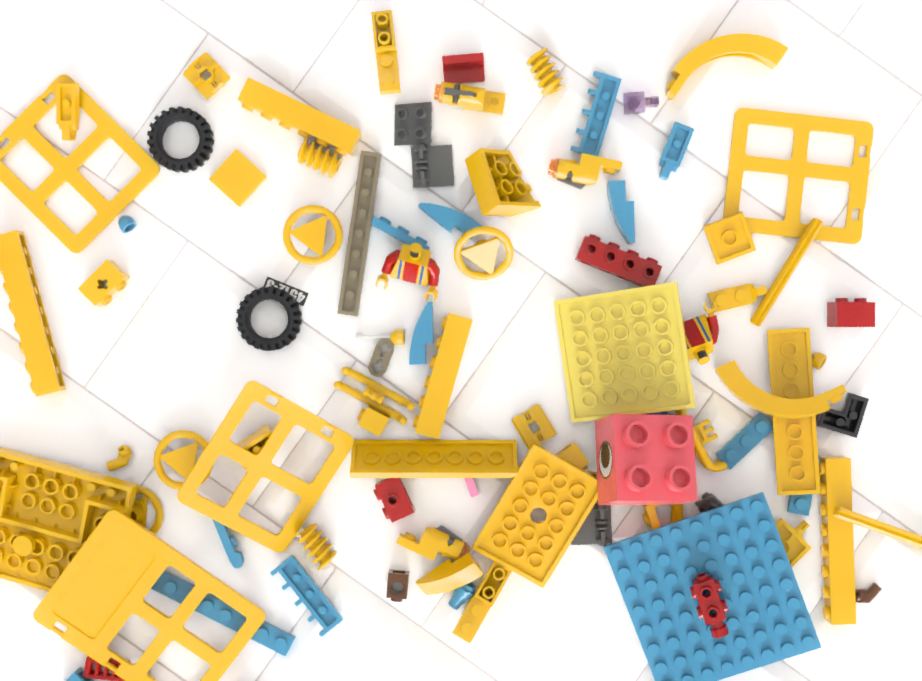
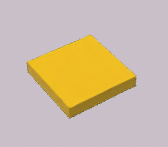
(238, 178)
(729, 238)

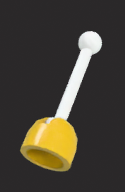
(397, 337)

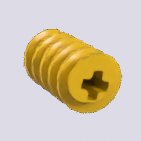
(544, 72)
(319, 159)
(316, 545)

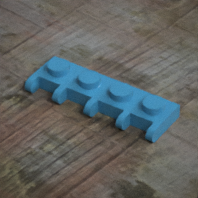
(598, 115)
(309, 594)

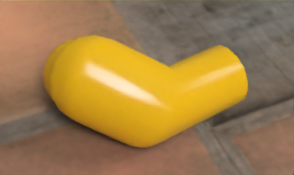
(122, 459)

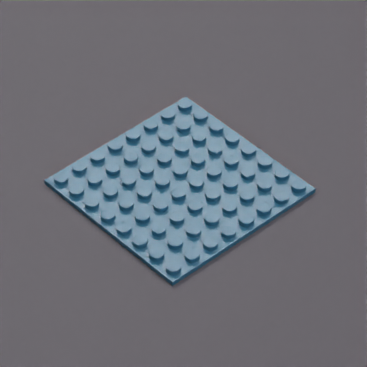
(756, 579)

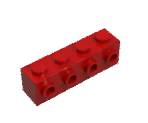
(618, 262)

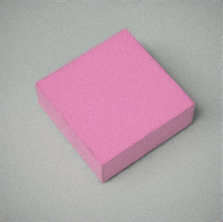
(471, 486)

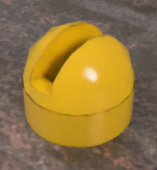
(819, 360)

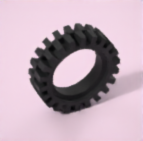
(156, 139)
(244, 318)

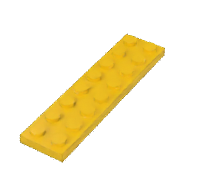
(793, 437)
(434, 459)

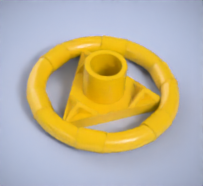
(312, 234)
(483, 253)
(181, 459)
(139, 510)

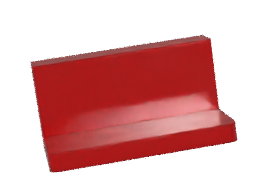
(463, 68)

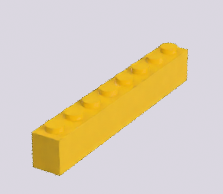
(29, 315)
(837, 542)

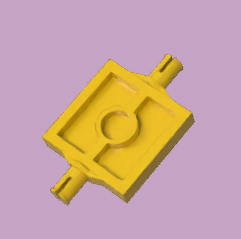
(793, 540)

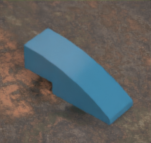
(621, 209)
(448, 217)
(422, 335)

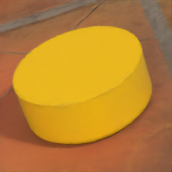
(24, 544)

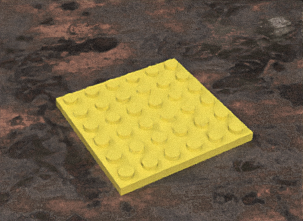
(625, 352)

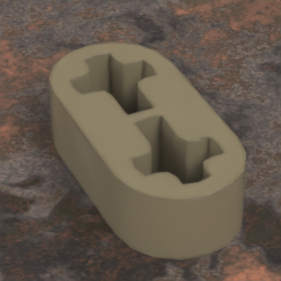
(385, 360)

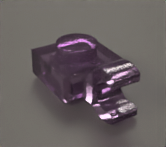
(636, 102)

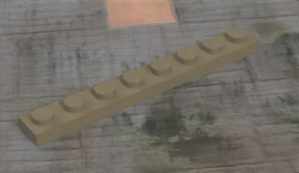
(359, 233)

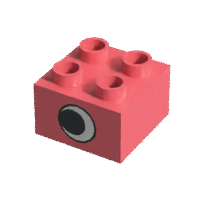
(645, 459)

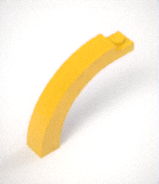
(733, 45)
(773, 405)

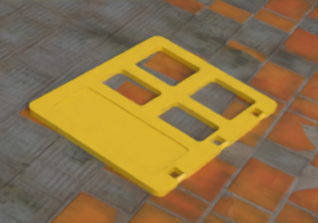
(109, 585)

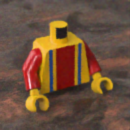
(412, 265)
(701, 335)

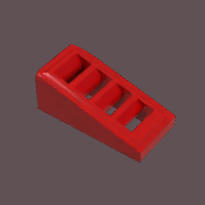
(97, 674)

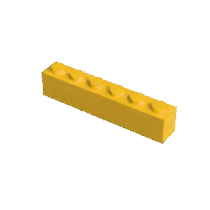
(300, 117)
(443, 375)

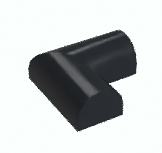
(846, 421)

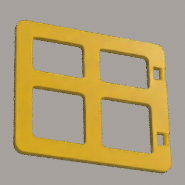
(67, 168)
(798, 169)
(261, 465)

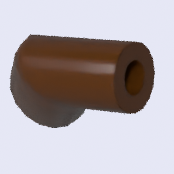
(868, 595)

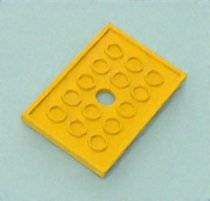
(531, 546)

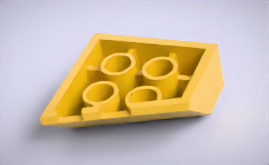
(499, 183)

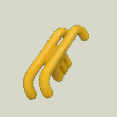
(374, 394)
(701, 438)

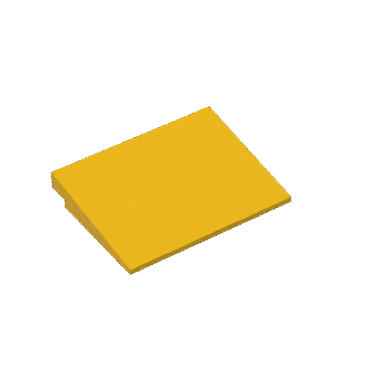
(56, 508)

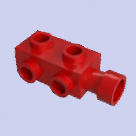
(710, 601)

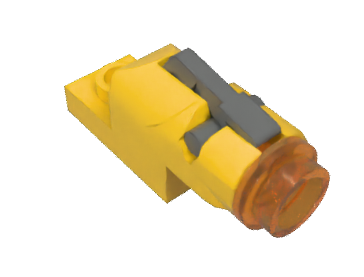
(470, 97)
(582, 172)
(434, 541)

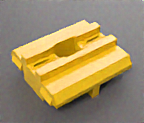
(195, 76)
(538, 415)

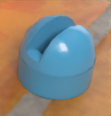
(126, 223)

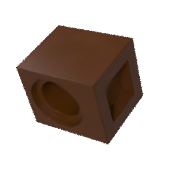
(397, 576)

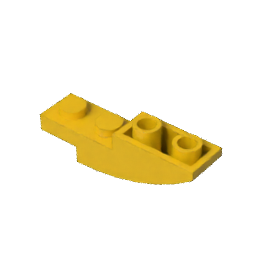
(386, 52)
(481, 601)

